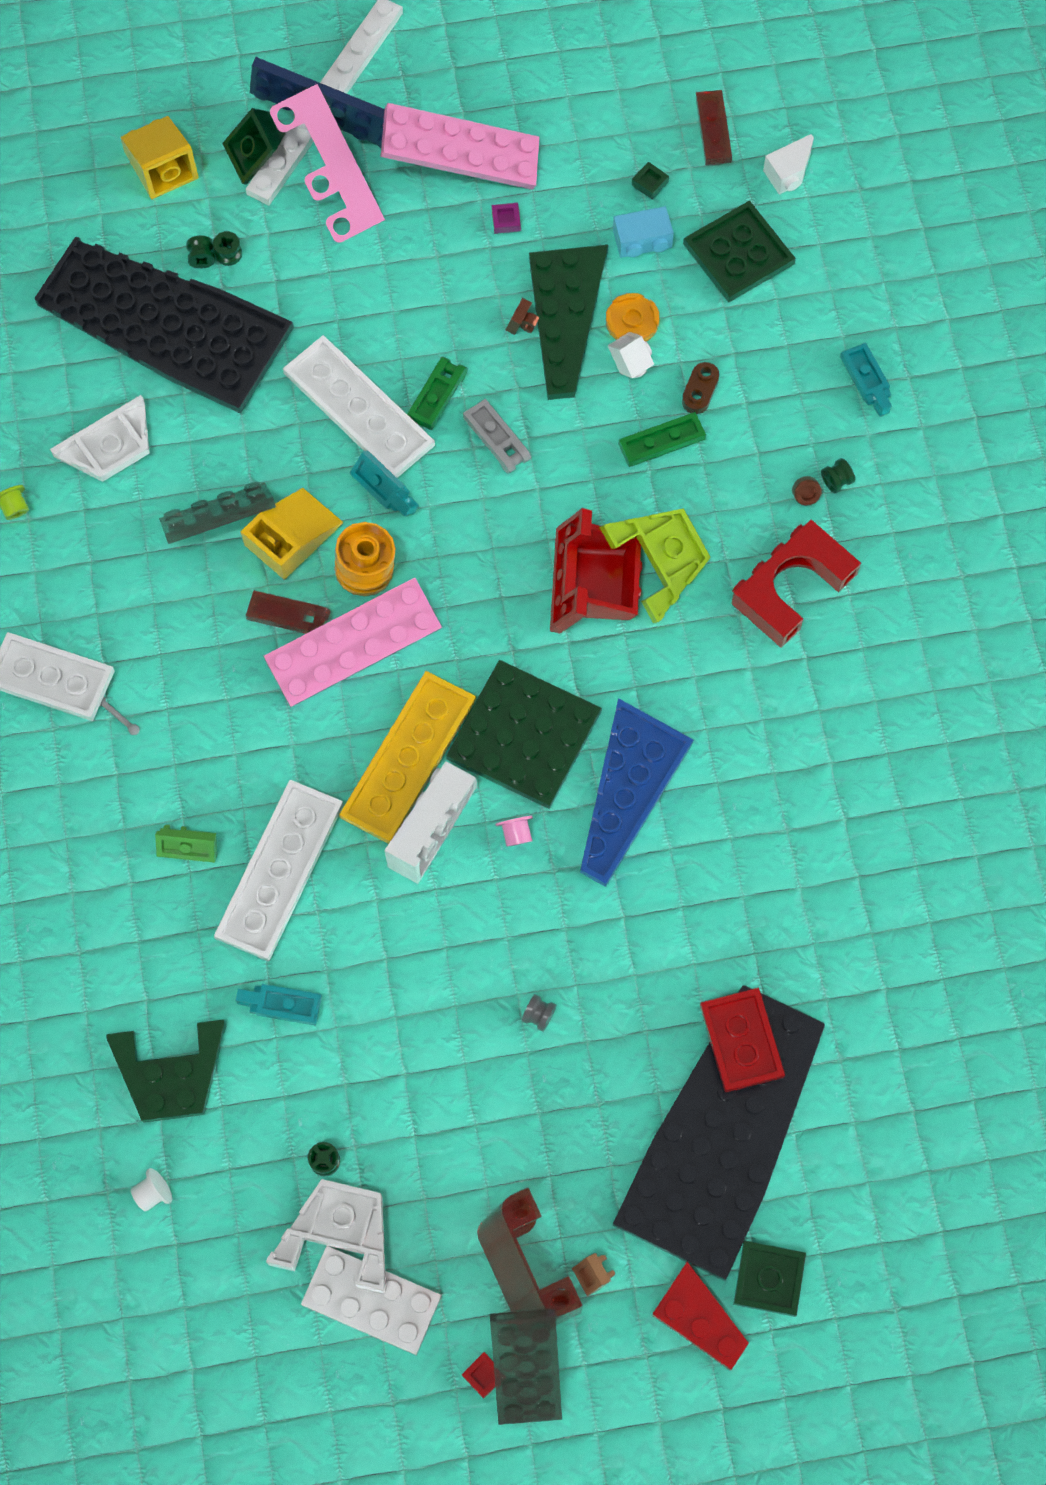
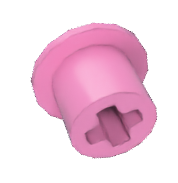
(516, 830)

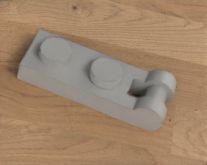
(496, 435)

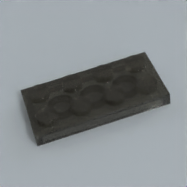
(217, 512)
(526, 1366)

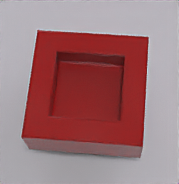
(481, 1375)

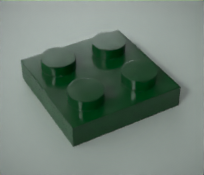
(769, 1278)

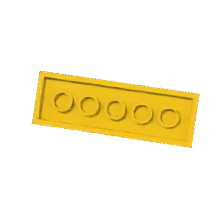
(407, 757)

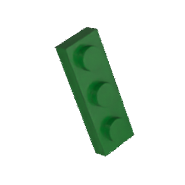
(662, 439)

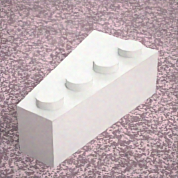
(430, 822)

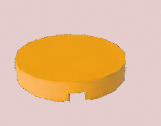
(632, 314)

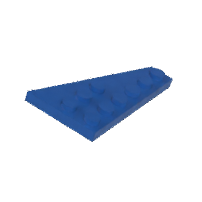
(634, 775)

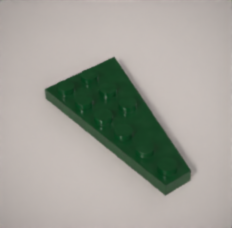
(565, 300)

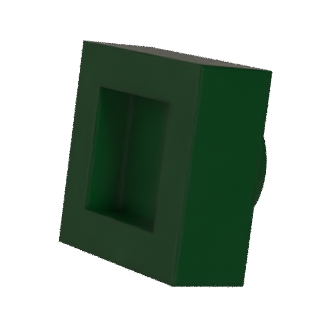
(650, 180)

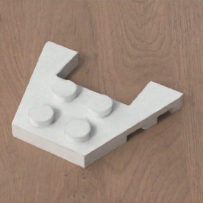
(340, 1219)

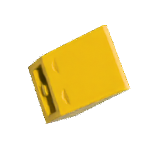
(290, 531)

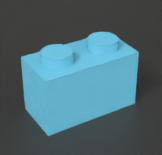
(643, 232)

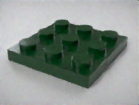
(739, 251)

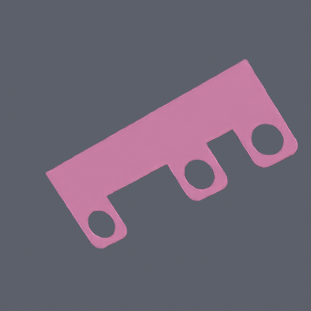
(340, 163)

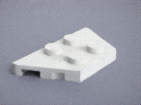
(108, 443)

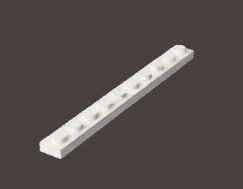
(340, 76)

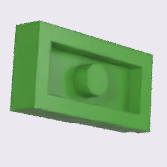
(186, 844)

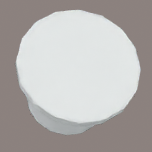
(151, 1191)

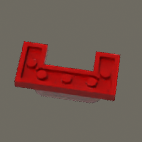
(591, 576)

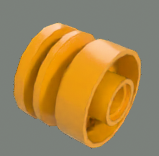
(364, 559)

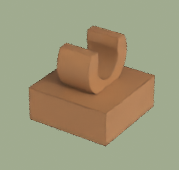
(592, 1273)

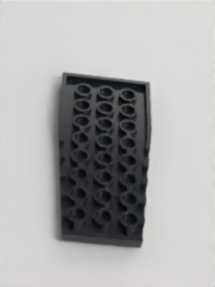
(166, 322)
(718, 1153)

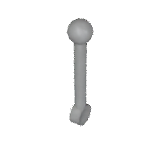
(132, 728)

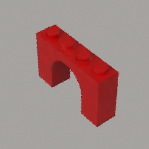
(807, 548)

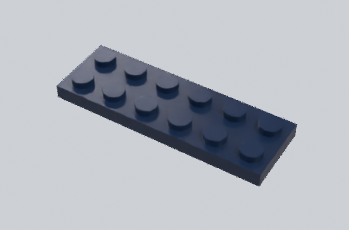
(351, 113)

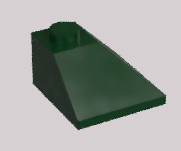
(252, 143)

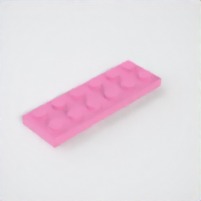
(460, 146)
(352, 642)

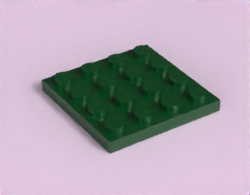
(524, 734)

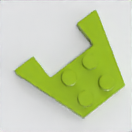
(671, 548)

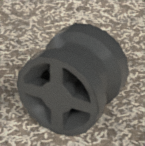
(538, 1012)

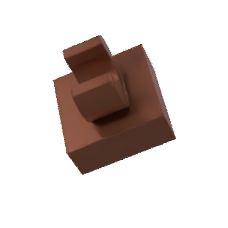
(522, 318)

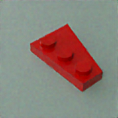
(700, 1319)

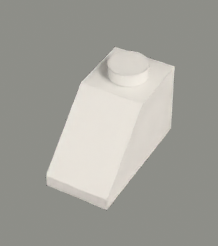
(788, 165)

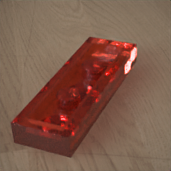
(713, 127)

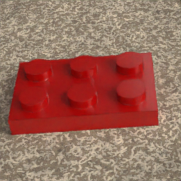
(742, 1040)

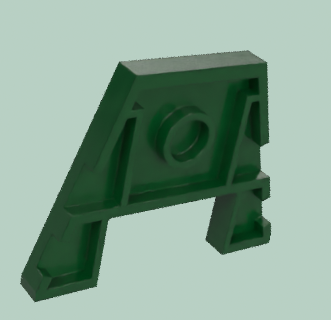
(169, 1085)

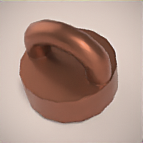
(806, 490)

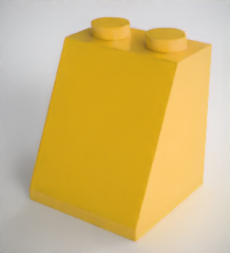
(160, 156)

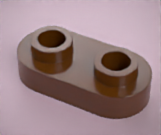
(702, 386)

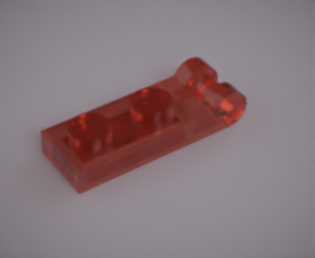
(285, 612)

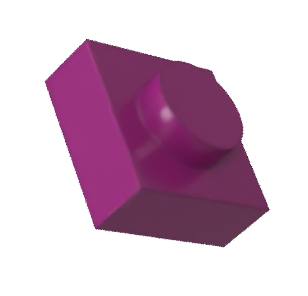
(506, 218)

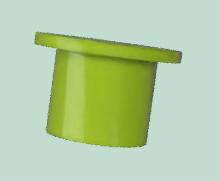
(12, 502)

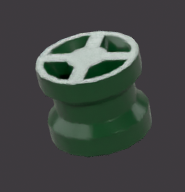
(200, 251)
(226, 255)
(838, 475)
(319, 1155)

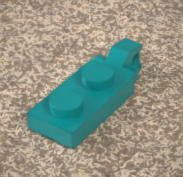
(868, 377)
(383, 484)
(281, 1003)

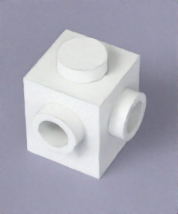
(631, 355)

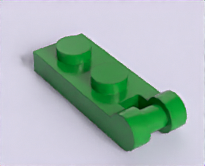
(436, 393)

